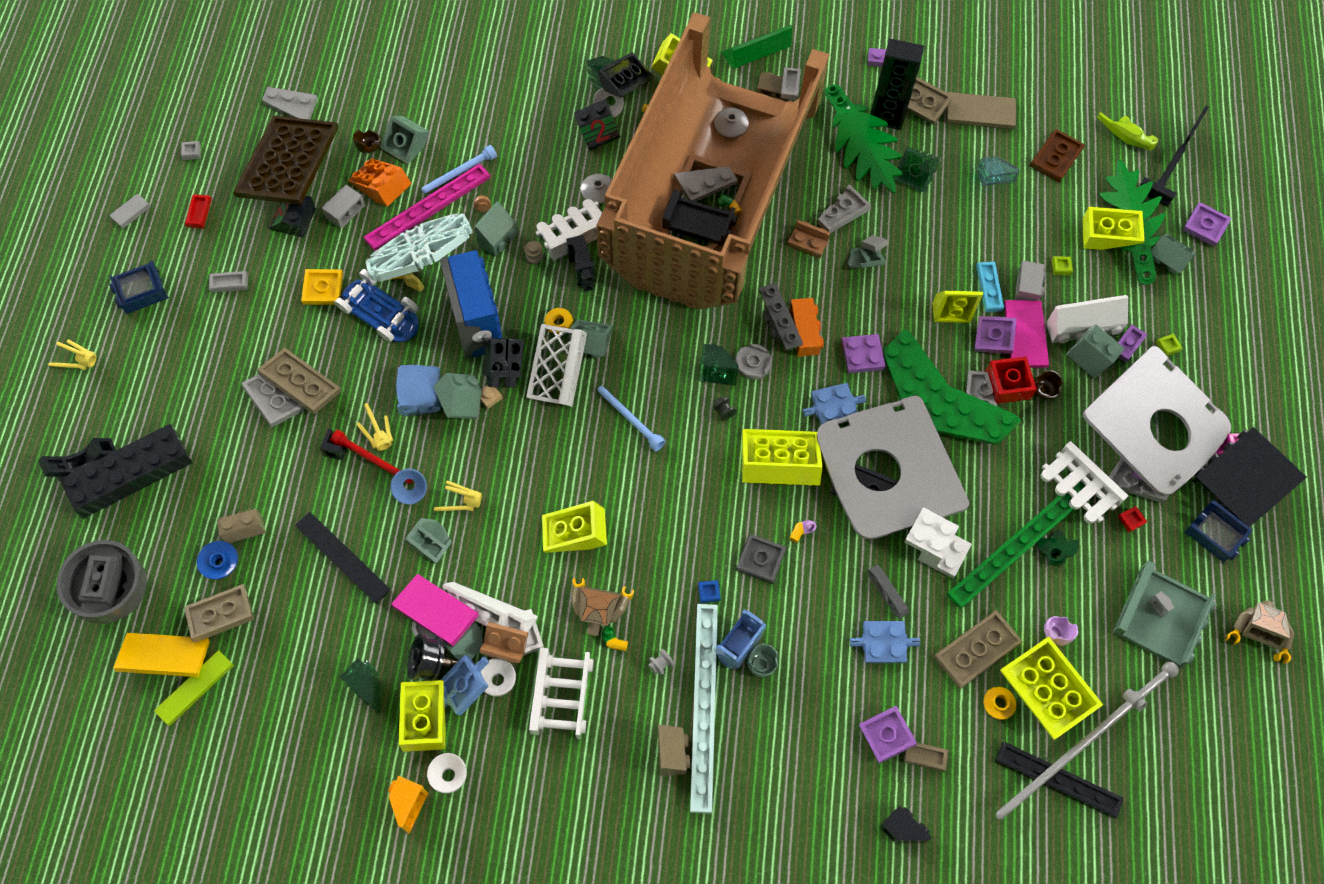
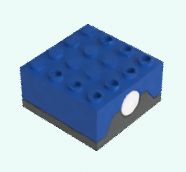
(471, 301)

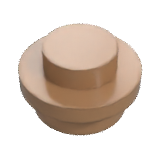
(482, 204)

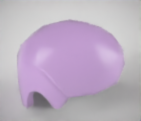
(1060, 630)

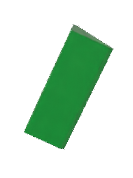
(759, 47)

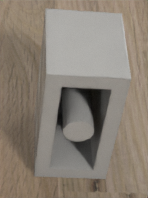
(343, 206)
(1030, 281)

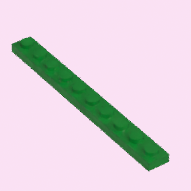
(1012, 549)

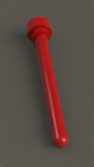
(339, 438)

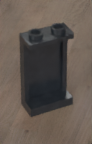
(698, 219)

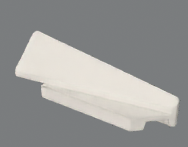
(491, 609)

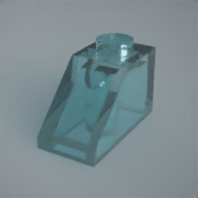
(996, 171)

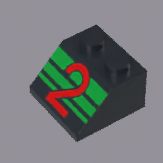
(597, 124)
(294, 218)

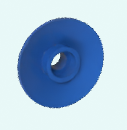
(211, 554)

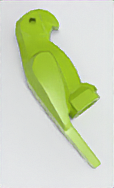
(1129, 132)

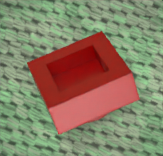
(1132, 519)

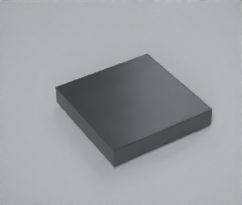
(761, 558)

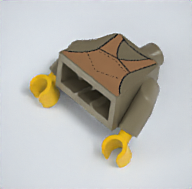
(598, 605)
(1266, 626)

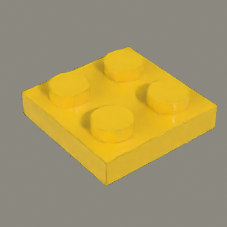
(321, 286)

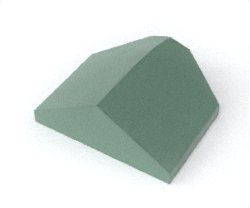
(865, 258)
(429, 539)
(468, 644)

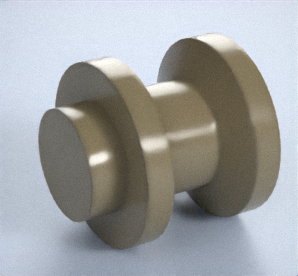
(533, 252)

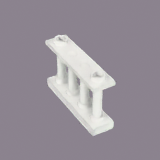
(544, 681)

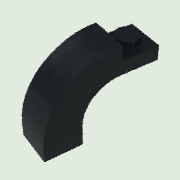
(63, 465)

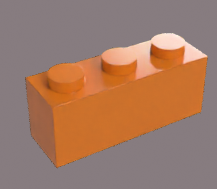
(804, 317)

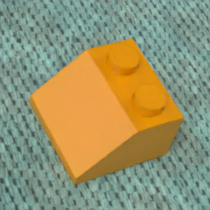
(406, 801)

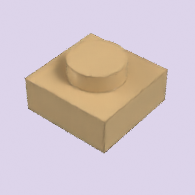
(490, 396)

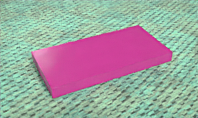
(1030, 331)
(435, 610)

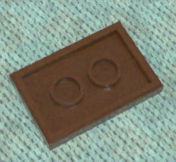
(1057, 155)

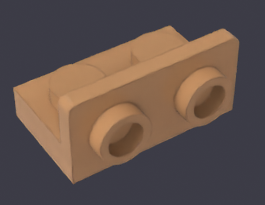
(809, 239)
(504, 642)

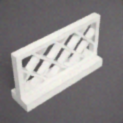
(571, 370)

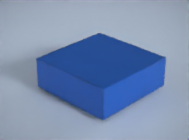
(709, 591)

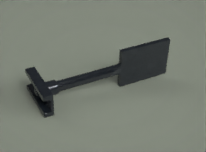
(1159, 187)

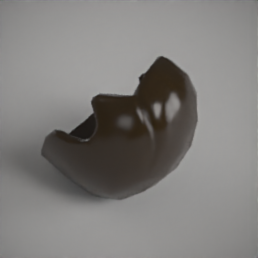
(367, 141)
(1048, 385)

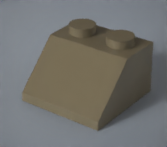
(672, 750)

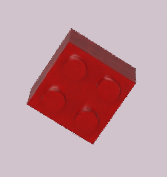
(1011, 379)

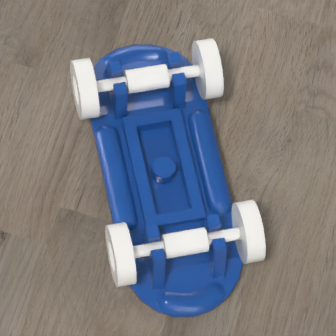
(379, 310)

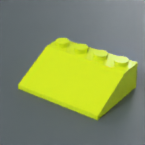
(781, 457)
(1051, 688)

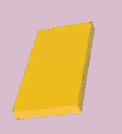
(161, 655)

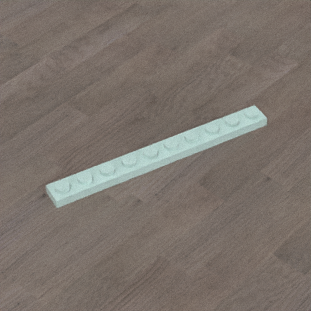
(704, 710)

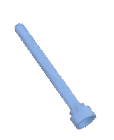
(487, 153)
(656, 441)

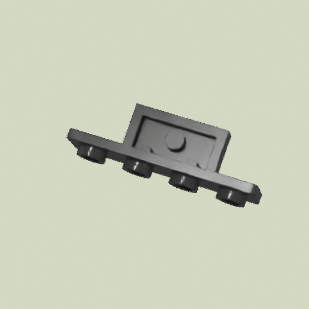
(779, 318)

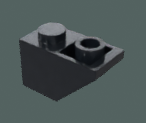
(903, 828)

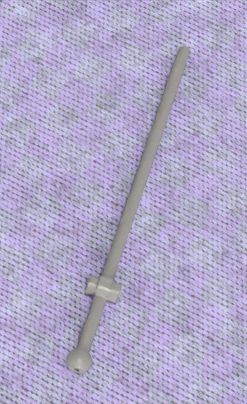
(1133, 700)

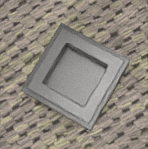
(191, 150)
(874, 243)

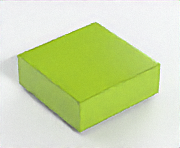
(1062, 265)
(1169, 344)

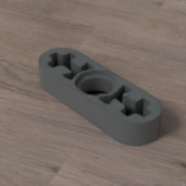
(888, 591)

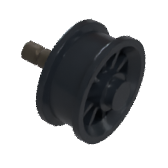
(426, 658)

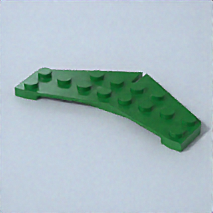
(950, 409)

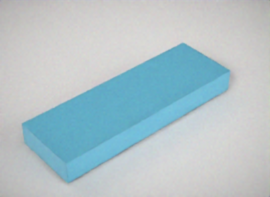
(990, 286)

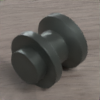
(723, 406)

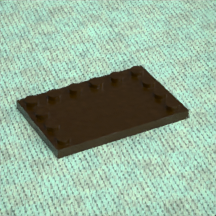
(286, 160)

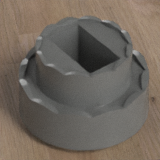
(101, 582)

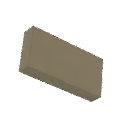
(927, 757)

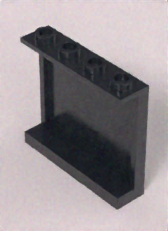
(1249, 476)

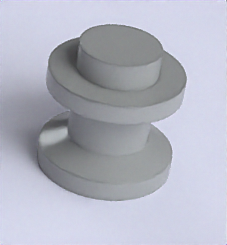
(658, 664)

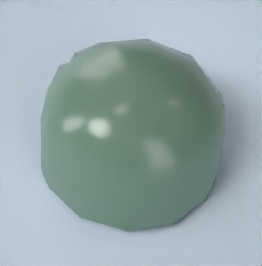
(762, 660)

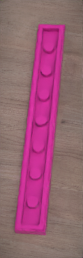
(427, 207)

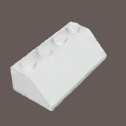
(1073, 319)

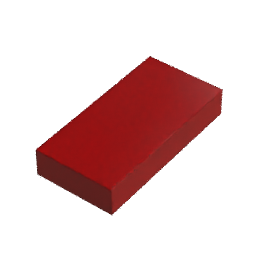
(198, 211)

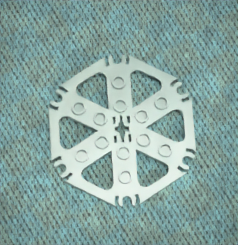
(418, 247)

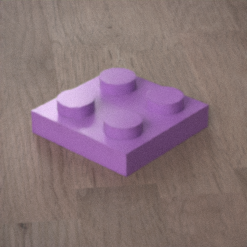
(1207, 224)
(995, 334)
(863, 353)
(888, 734)

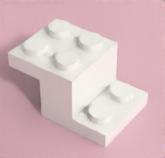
(938, 542)

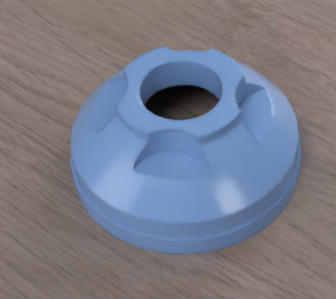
(404, 495)

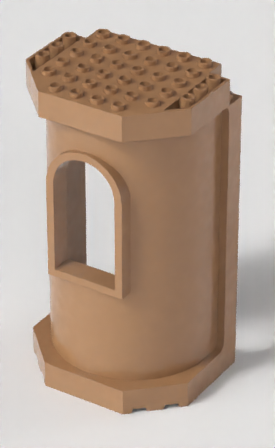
(681, 137)

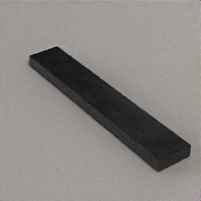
(343, 558)
(1062, 781)

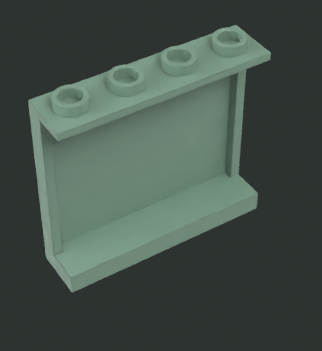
(1168, 636)

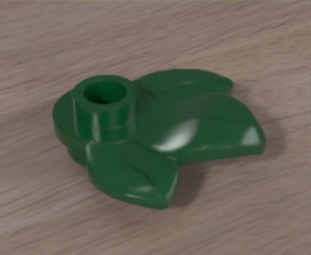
(1058, 546)

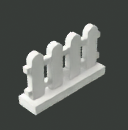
(557, 245)
(1081, 469)

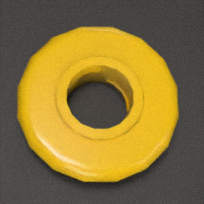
(557, 313)
(993, 709)

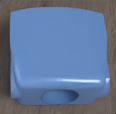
(416, 390)
(740, 640)

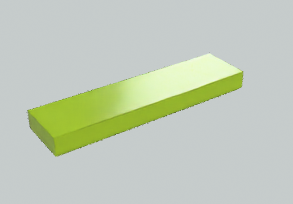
(193, 688)

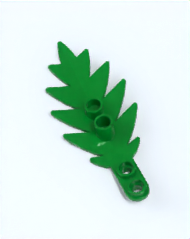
(863, 140)
(1131, 198)

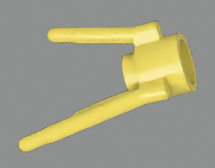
(83, 357)
(381, 439)
(471, 498)

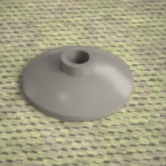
(728, 127)
(596, 193)

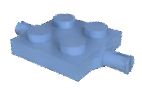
(833, 403)
(884, 642)
(464, 684)

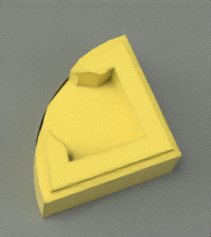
(413, 282)

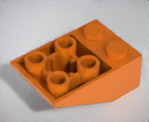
(380, 181)

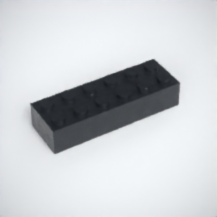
(896, 82)
(125, 471)

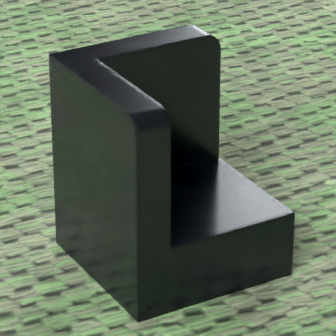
(331, 450)

